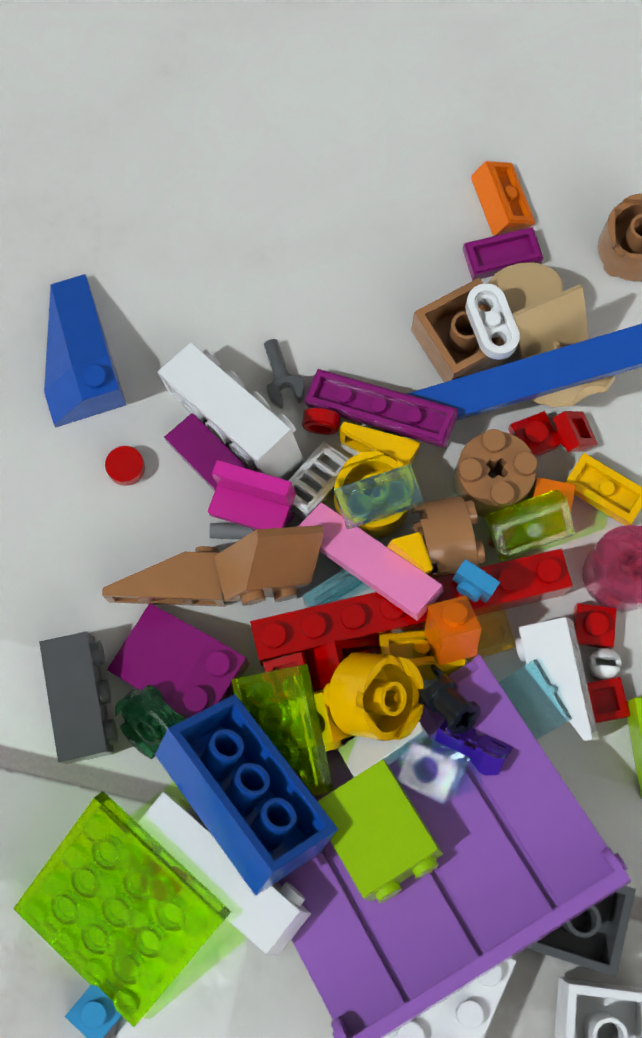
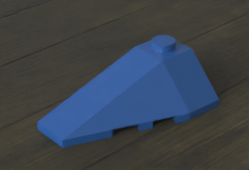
(78, 360)

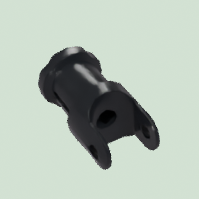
(449, 703)

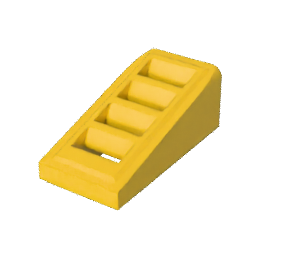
(367, 439)

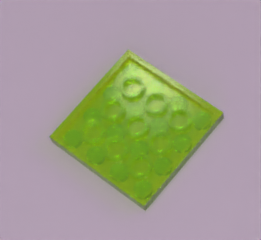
(120, 908)

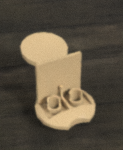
(547, 321)

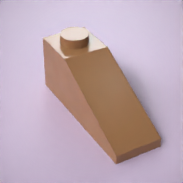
(180, 580)

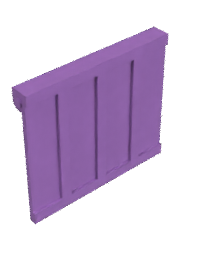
(509, 875)

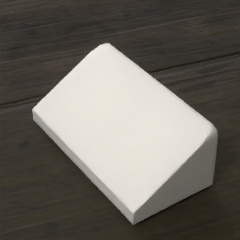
(364, 752)

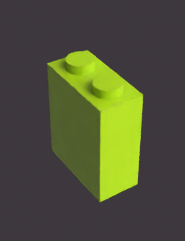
(379, 833)

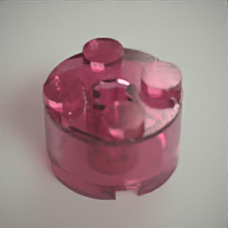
(603, 571)

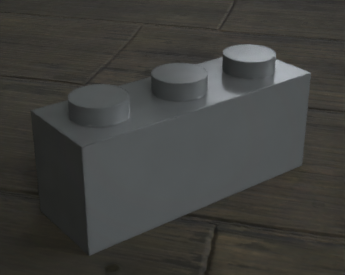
(78, 697)

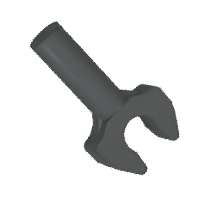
(282, 377)

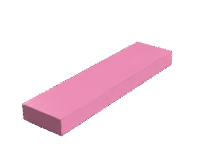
(374, 563)

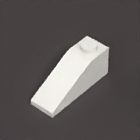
(558, 652)

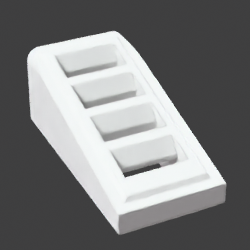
(299, 505)

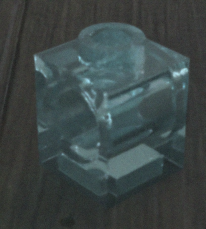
(450, 769)

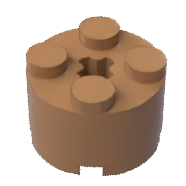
(622, 240)
(497, 453)
(449, 534)

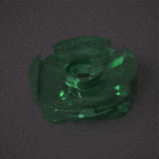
(146, 719)

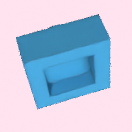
(474, 582)
(93, 1013)

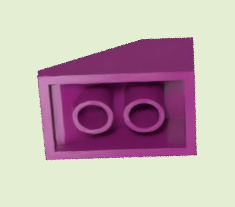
(179, 661)

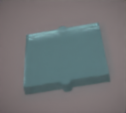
(535, 699)

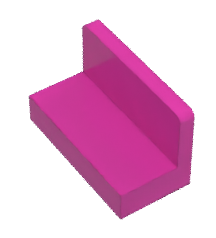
(250, 497)

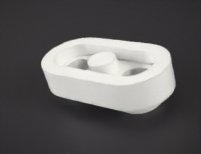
(493, 323)

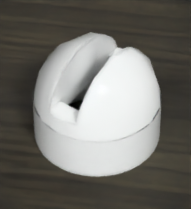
(603, 672)

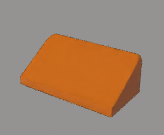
(502, 197)

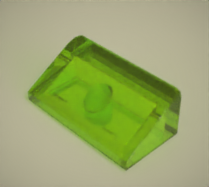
(530, 524)

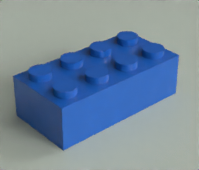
(245, 793)

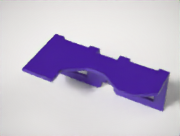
(483, 761)

